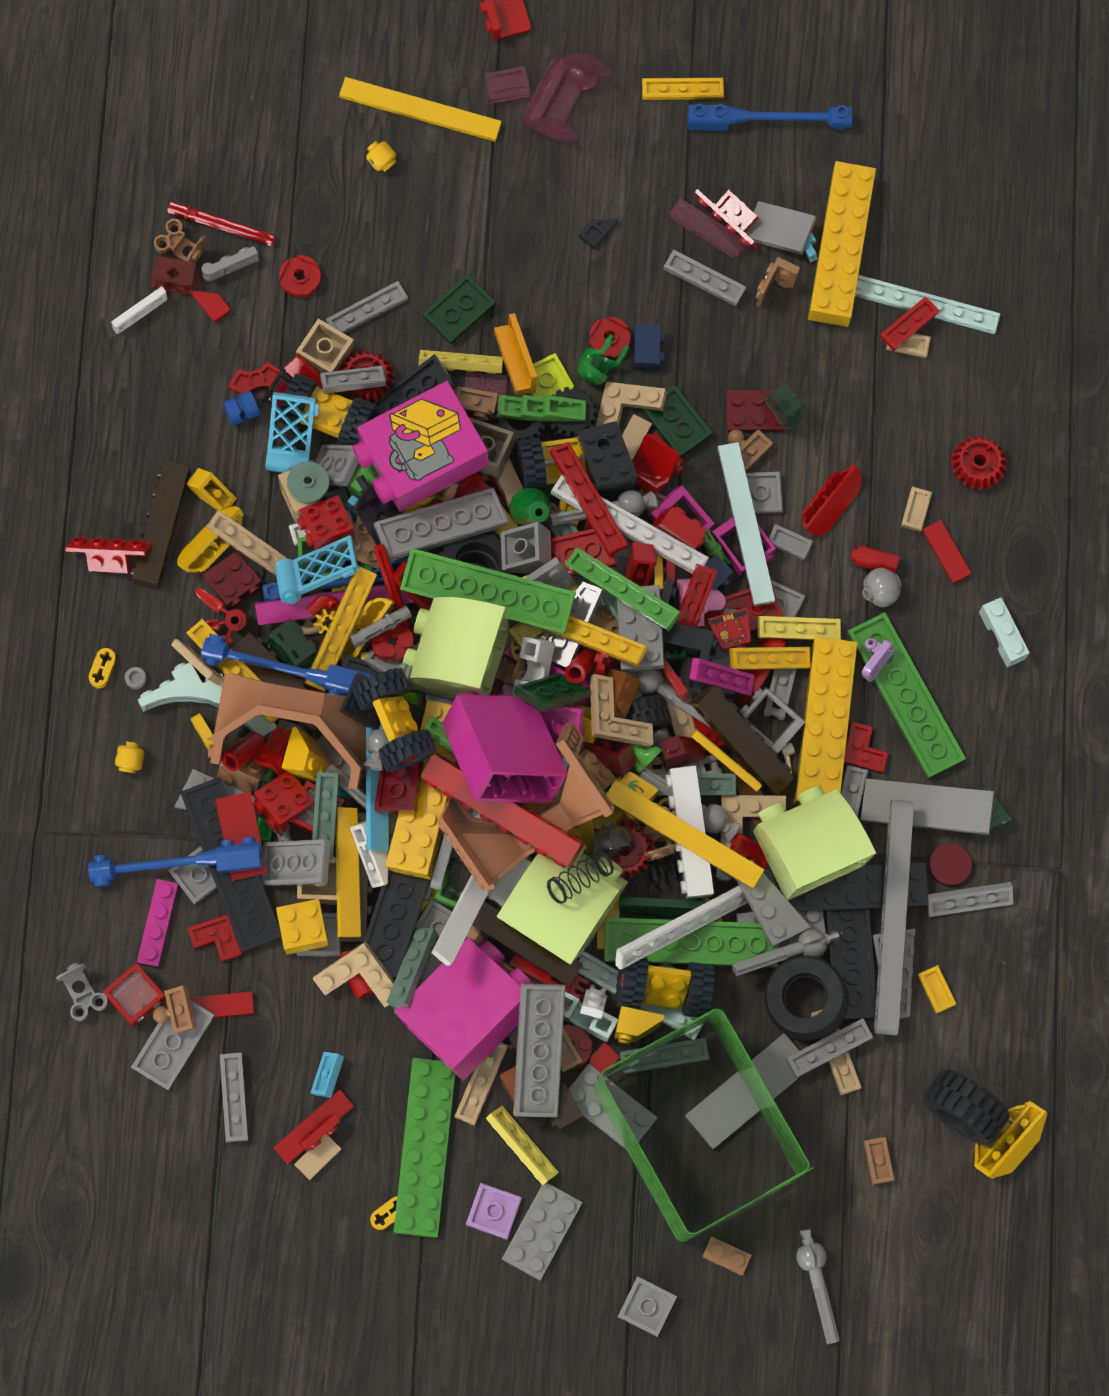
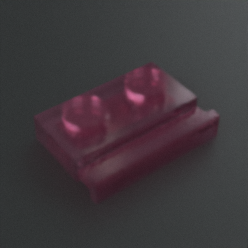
(507, 84)
(487, 382)

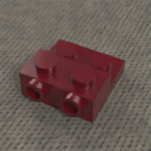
(232, 580)

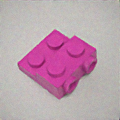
(558, 717)

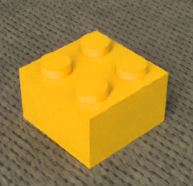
(302, 926)

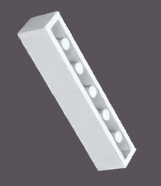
(688, 807)

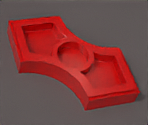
(253, 380)

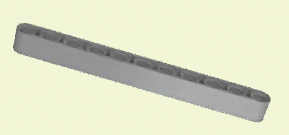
(893, 917)

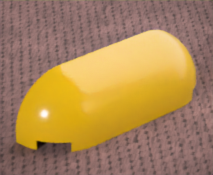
(206, 546)
(371, 613)

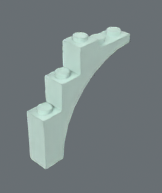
(188, 688)

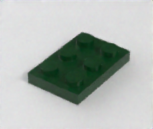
(458, 309)
(679, 423)
(551, 692)

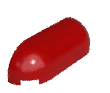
(831, 500)
(760, 674)

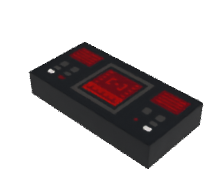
(278, 385)

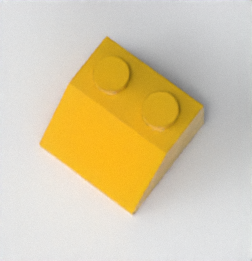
(304, 756)
(636, 1024)

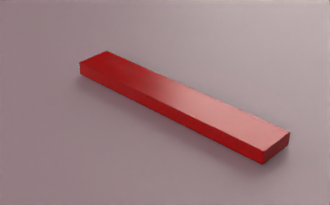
(588, 498)

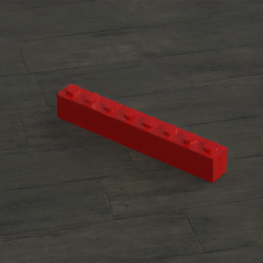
(509, 815)

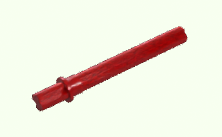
(220, 223)
(392, 588)

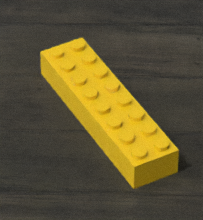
(841, 244)
(826, 715)
(418, 834)

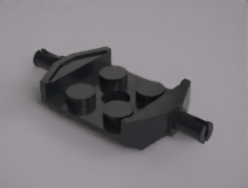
(369, 506)

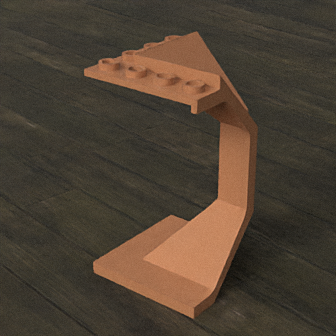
(246, 698)
(493, 853)

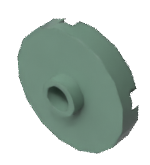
(310, 492)

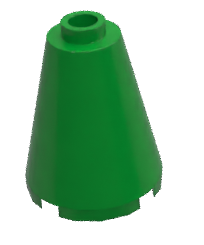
(529, 506)

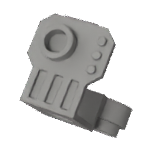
(87, 997)

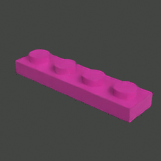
(721, 676)
(157, 923)

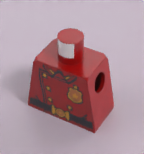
(731, 629)

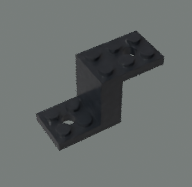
(610, 468)
(695, 641)

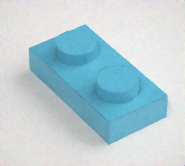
(327, 1074)

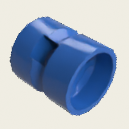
(241, 408)

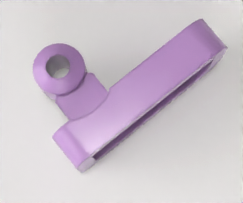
(881, 655)

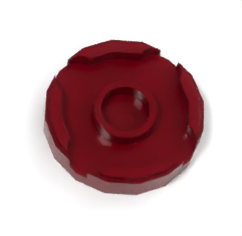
(950, 864)

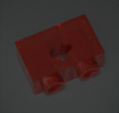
(165, 268)

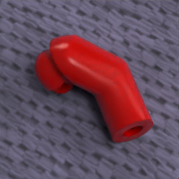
(323, 602)

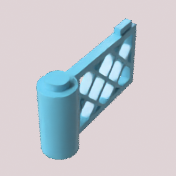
(282, 458)
(292, 578)

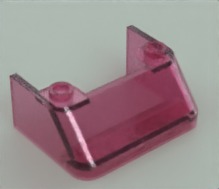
(558, 93)

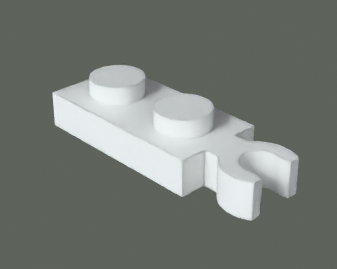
(594, 1002)

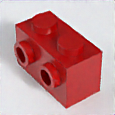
(640, 563)

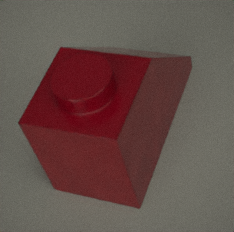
(680, 752)
(613, 755)

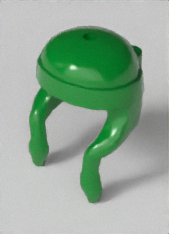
(594, 367)

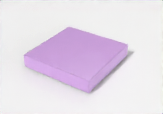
(493, 1211)

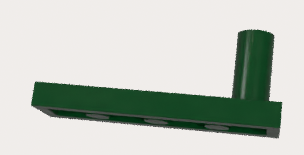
(656, 906)

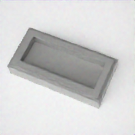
(790, 542)

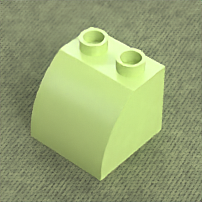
(457, 647)
(812, 841)
(568, 926)

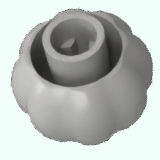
(881, 587)

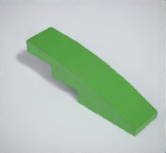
(542, 409)

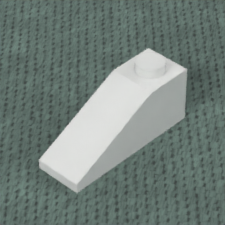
(372, 860)

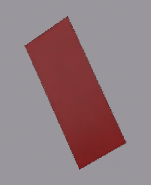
(239, 822)

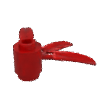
(216, 605)

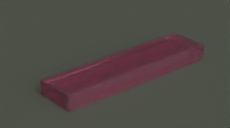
(707, 228)

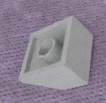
(525, 548)

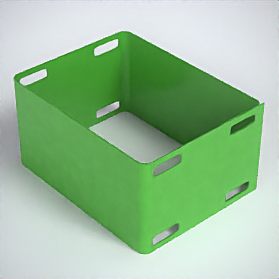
(756, 1088)

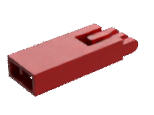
(542, 978)

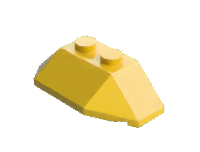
(1013, 1142)

